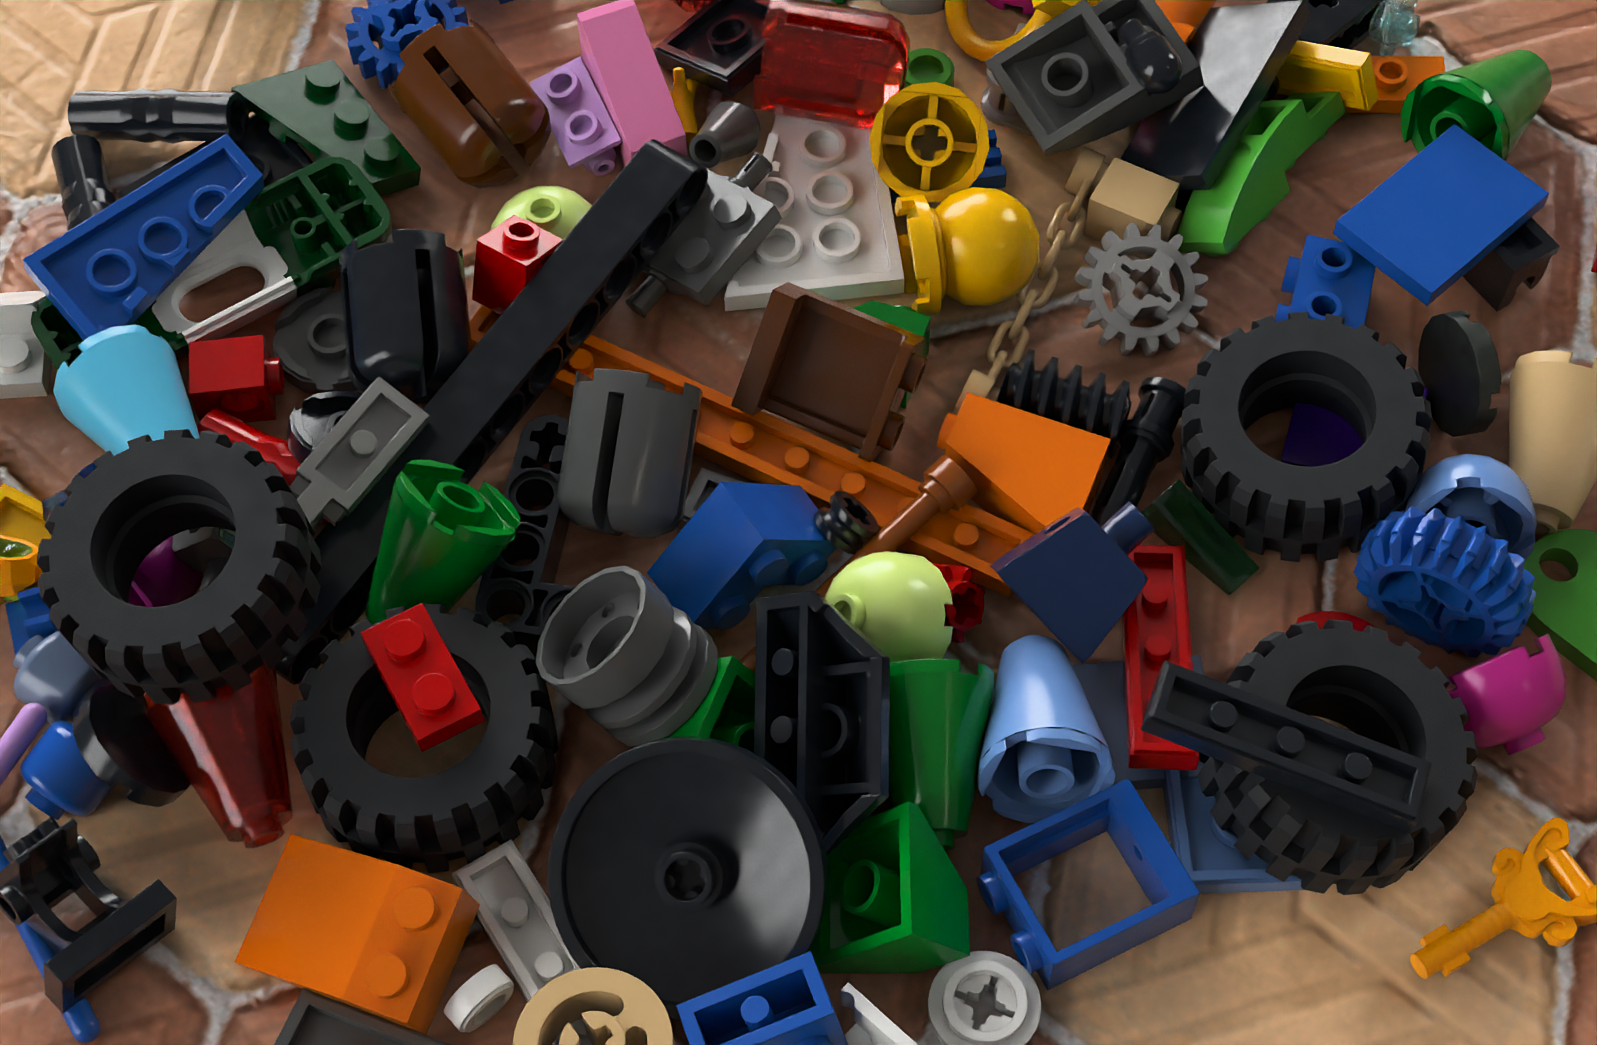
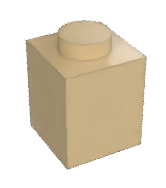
(1132, 196)

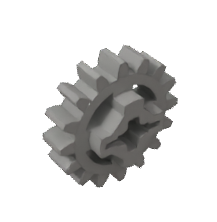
(1121, 277)

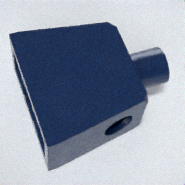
(1079, 575)

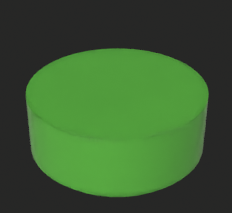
(929, 66)

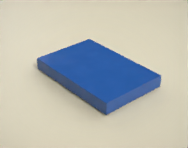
(1440, 214)

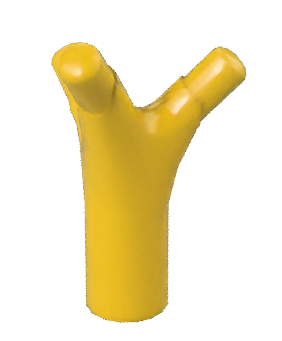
(683, 99)

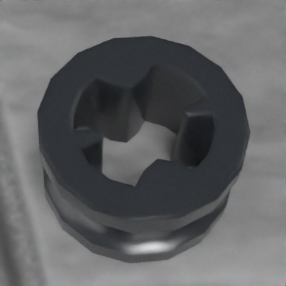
(846, 522)

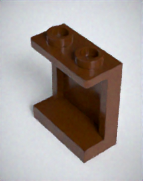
(831, 370)

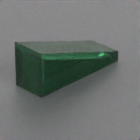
(1185, 522)

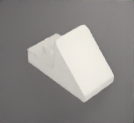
(23, 361)

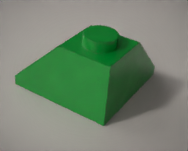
(892, 900)

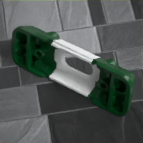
(286, 233)

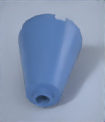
(1041, 735)

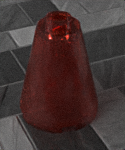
(233, 756)

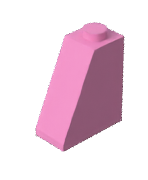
(629, 78)

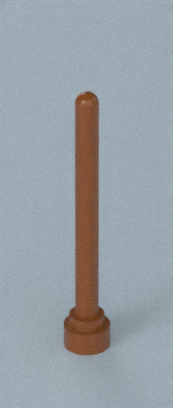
(944, 488)

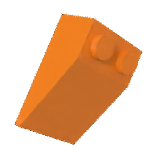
(359, 931)

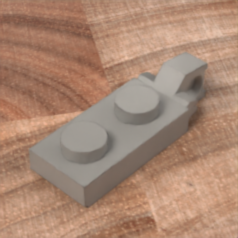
(356, 453)

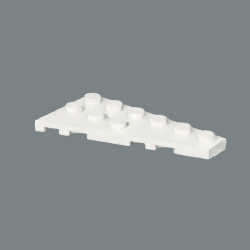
(834, 221)

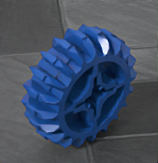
(1445, 582)

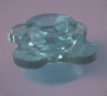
(1394, 25)

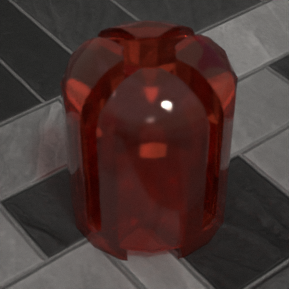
(830, 62)

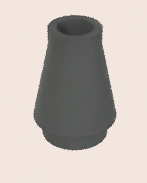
(726, 134)

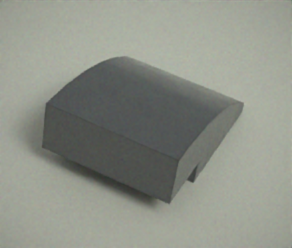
(1074, 76)

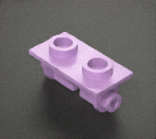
(579, 117)

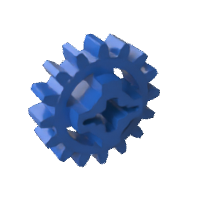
(394, 27)

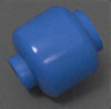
(61, 775)

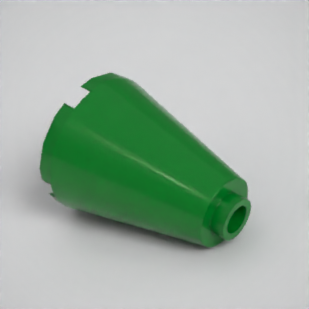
(1485, 99)
(437, 538)
(937, 740)

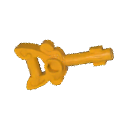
(1521, 903)

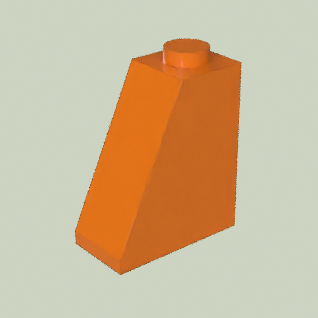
(1022, 462)

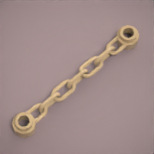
(1082, 181)

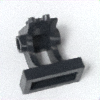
(48, 869)

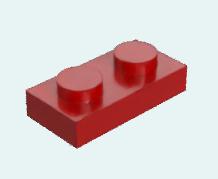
(422, 677)

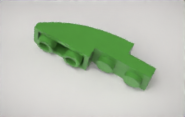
(1255, 171)

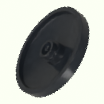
(687, 868)

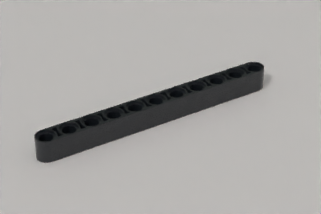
(508, 371)

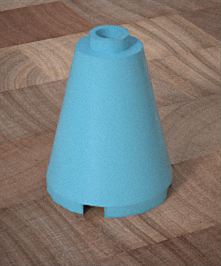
(124, 388)

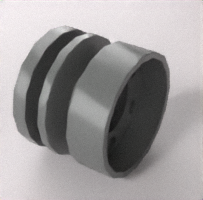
(627, 656)

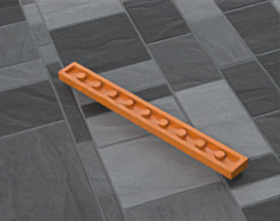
(787, 455)

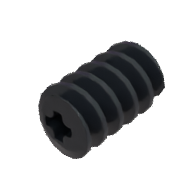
(1067, 398)

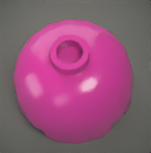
(1512, 695)

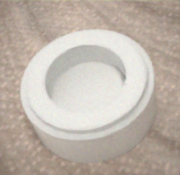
(479, 998)

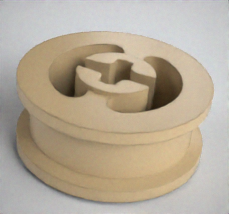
(610, 1002)

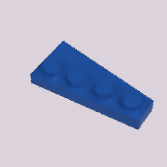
(136, 247)

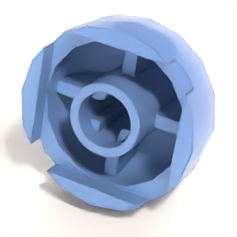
(1484, 494)

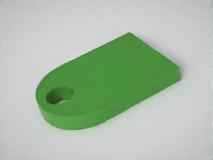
(1568, 607)

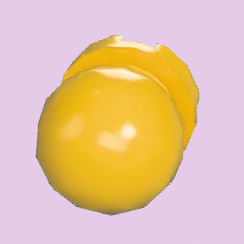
(970, 247)

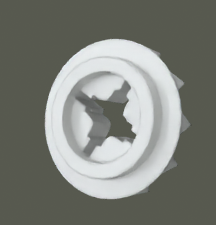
(970, 978)

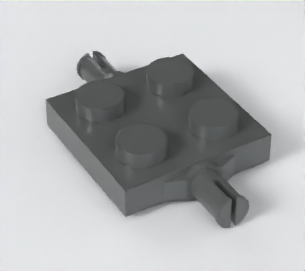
(711, 239)

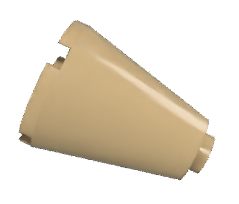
(1554, 434)

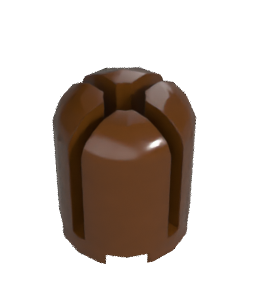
(477, 72)

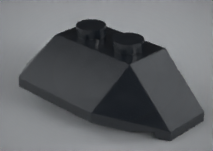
(822, 709)

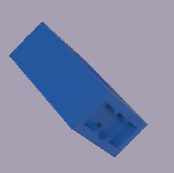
(1142, 846)

